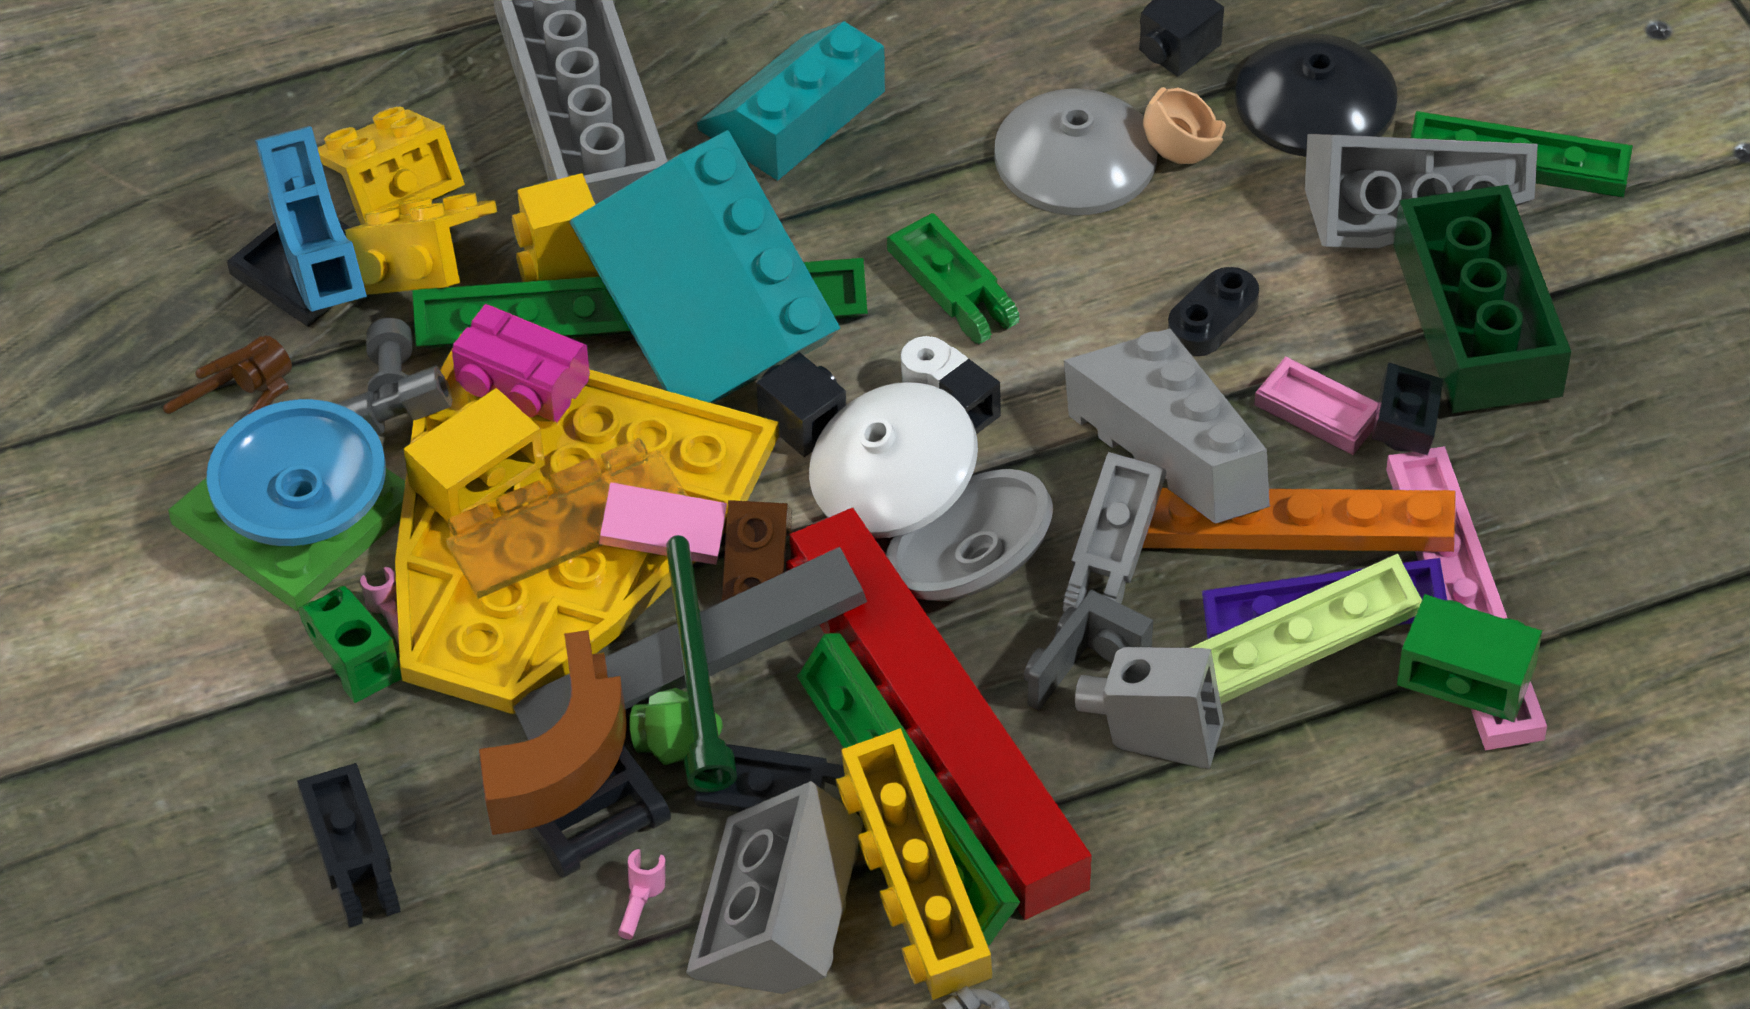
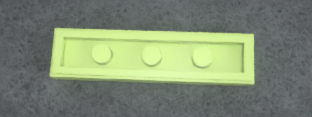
(1312, 627)

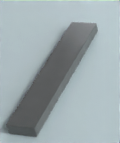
(730, 632)

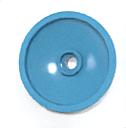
(292, 452)

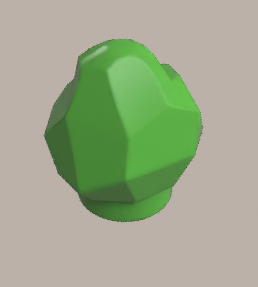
(664, 726)

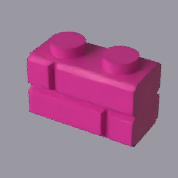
(523, 361)

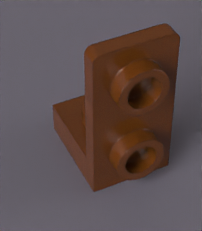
(754, 544)

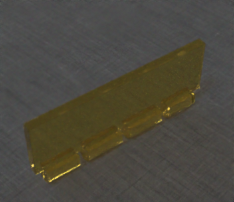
(545, 529)

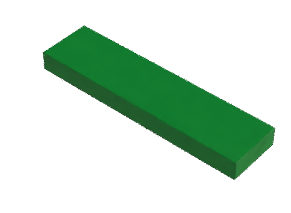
(1561, 158)

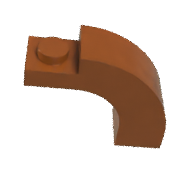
(567, 764)

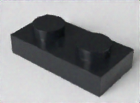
(1407, 409)

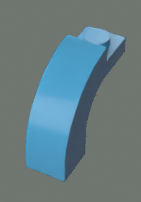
(307, 222)

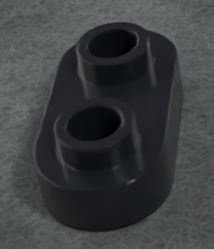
(1223, 304)

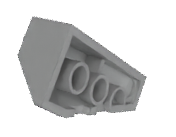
(1360, 179)

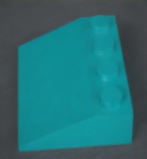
(705, 273)

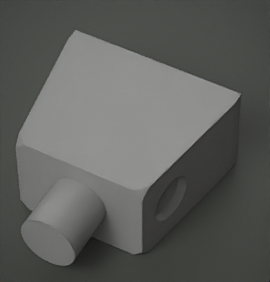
(1159, 703)

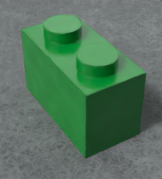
(1469, 657)

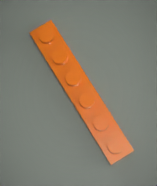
(1315, 522)

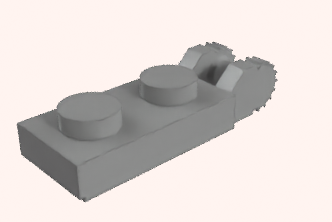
(1115, 526)

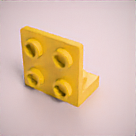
(392, 160)

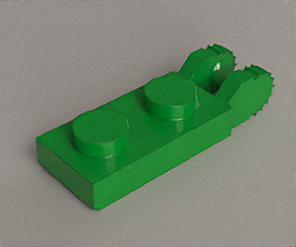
(952, 276)

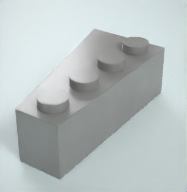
(1172, 416)

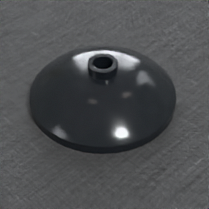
(1314, 88)

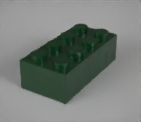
(1481, 299)

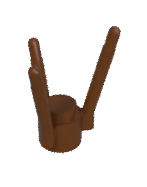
(253, 367)

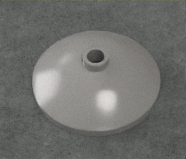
(1075, 152)
(978, 539)

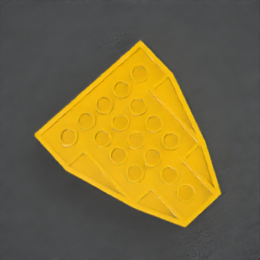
(515, 638)

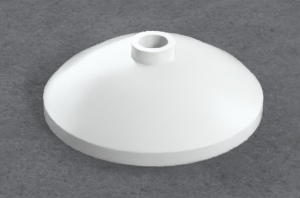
(906, 475)

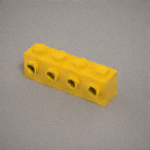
(916, 863)

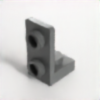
(1093, 624)

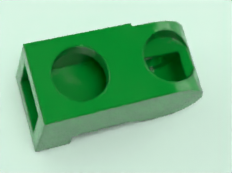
(351, 643)

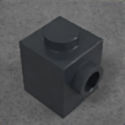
(1180, 32)
(800, 399)

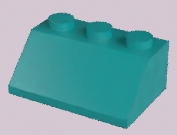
(801, 98)

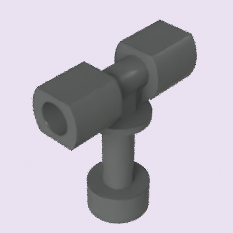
(390, 389)

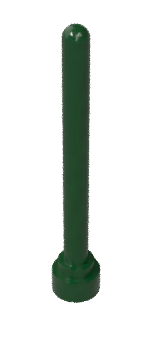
(709, 761)

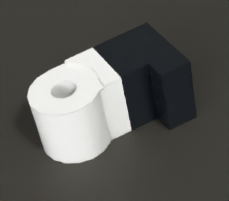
(940, 365)

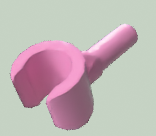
(383, 599)
(642, 885)

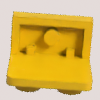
(413, 246)

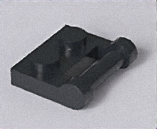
(624, 780)

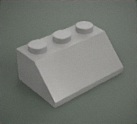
(777, 893)

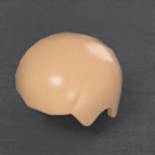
(1182, 126)

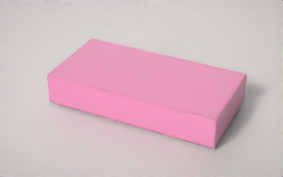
(1317, 405)
(648, 518)

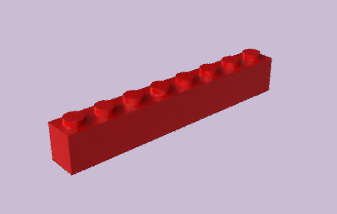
(951, 722)

